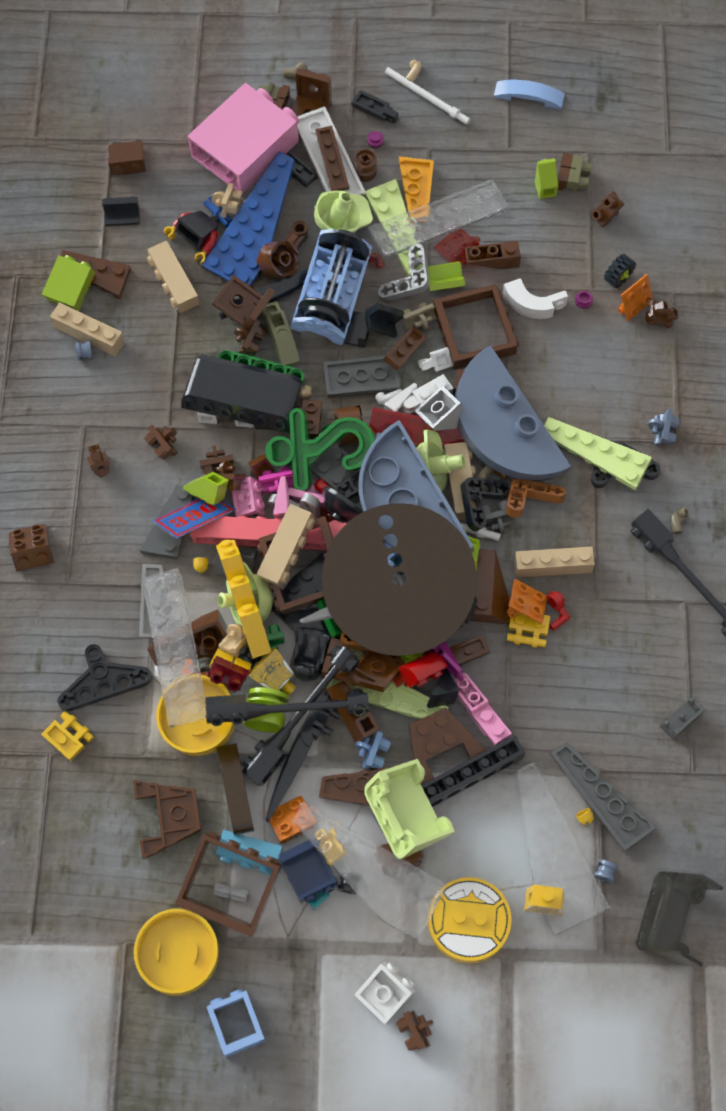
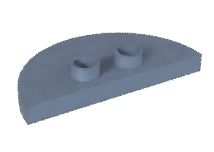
(503, 425)
(398, 474)

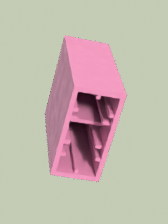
(244, 137)

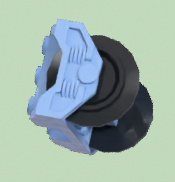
(322, 308)

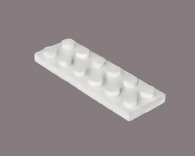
(306, 130)

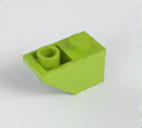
(546, 178)
(208, 487)

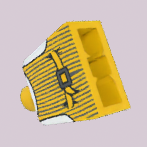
(273, 672)
(544, 900)

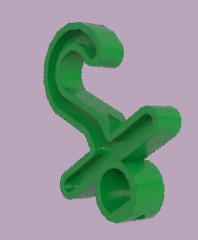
(303, 452)

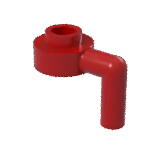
(556, 601)

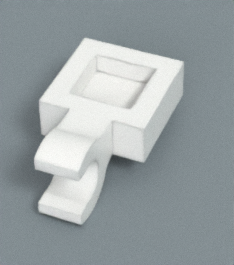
(439, 360)

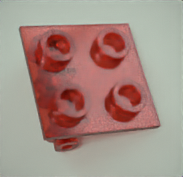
(454, 245)

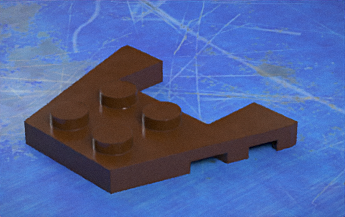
(373, 672)
(437, 734)
(176, 811)

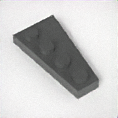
(160, 541)

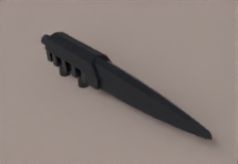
(282, 287)
(310, 731)

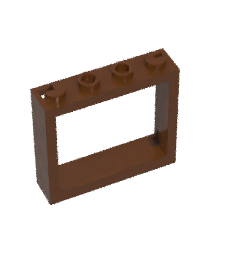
(442, 303)
(306, 601)
(215, 914)

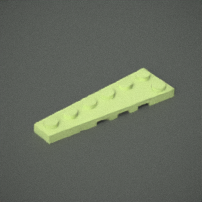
(387, 203)
(610, 457)
(400, 700)

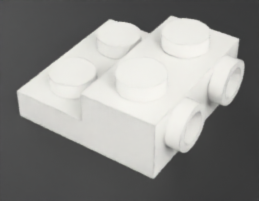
(385, 992)

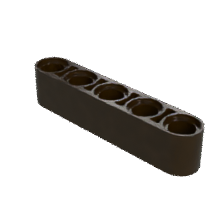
(235, 789)

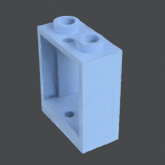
(243, 1043)

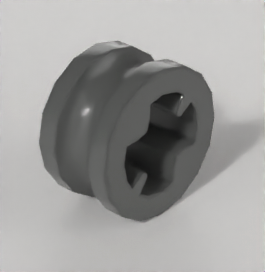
(204, 664)

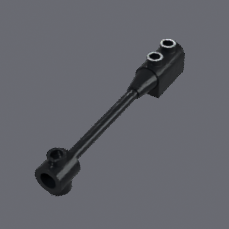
(659, 539)
(236, 709)
(270, 752)

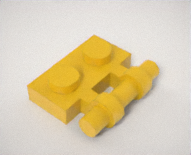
(526, 625)
(64, 741)

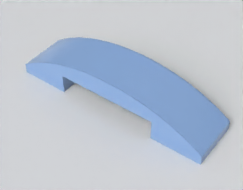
(529, 90)

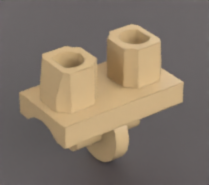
(229, 200)
(234, 640)

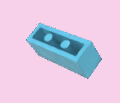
(265, 848)

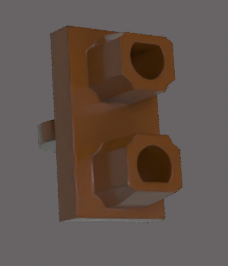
(607, 209)
(661, 313)
(248, 345)
(155, 435)
(98, 461)
(209, 464)
(234, 479)
(417, 1028)

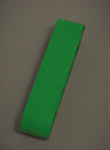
(248, 360)

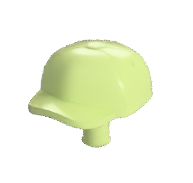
(342, 211)
(436, 460)
(261, 592)

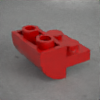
(420, 670)

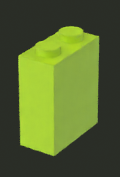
(68, 282)

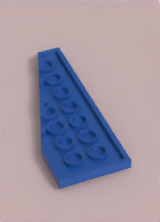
(252, 225)

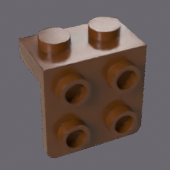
(126, 158)
(30, 547)

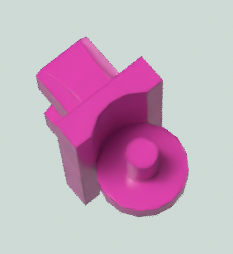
(270, 481)

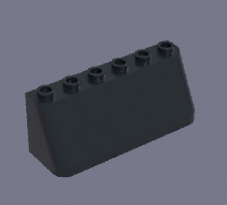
(242, 392)

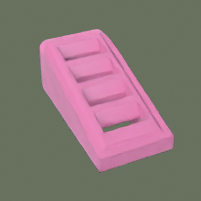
(282, 499)

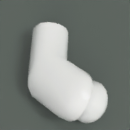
(382, 398)

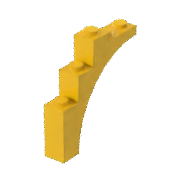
(243, 598)

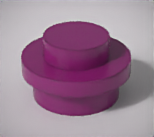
(375, 139)
(583, 299)

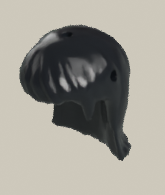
(309, 653)

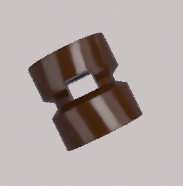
(365, 164)

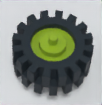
(620, 271)

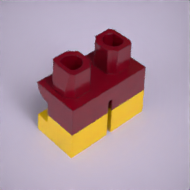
(223, 672)

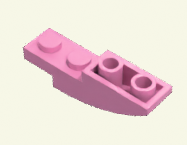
(481, 712)

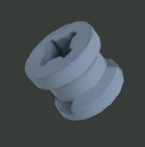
(84, 350)
(606, 871)

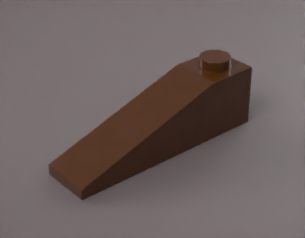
(490, 590)
(207, 635)

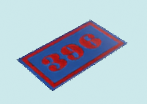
(192, 516)

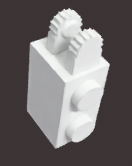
(424, 392)

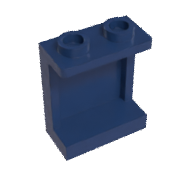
(307, 872)

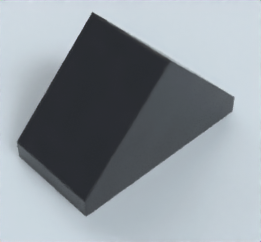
(444, 692)

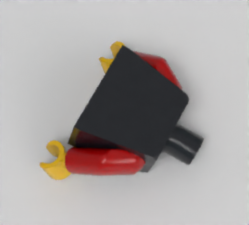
(197, 230)

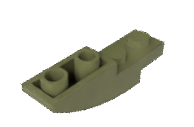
(280, 334)

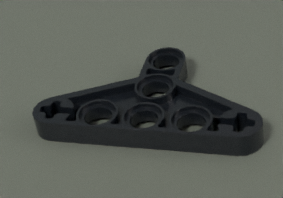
(90, 682)

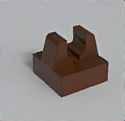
(259, 465)

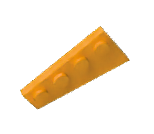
(416, 181)

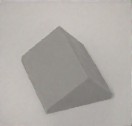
(440, 410)

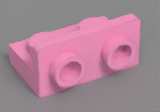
(248, 499)

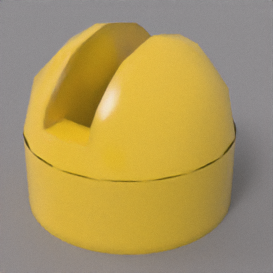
(200, 564)
(584, 816)

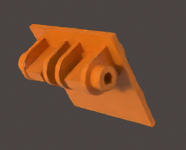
(635, 298)
(527, 602)
(282, 820)

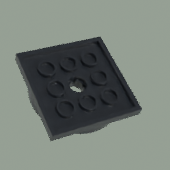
(300, 585)

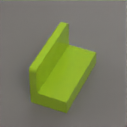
(445, 276)

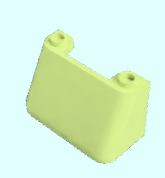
(405, 809)

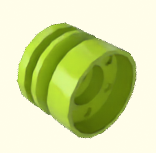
(272, 721)

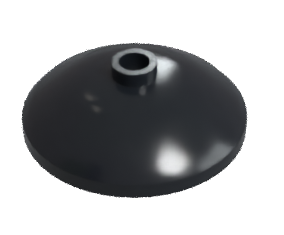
(339, 505)

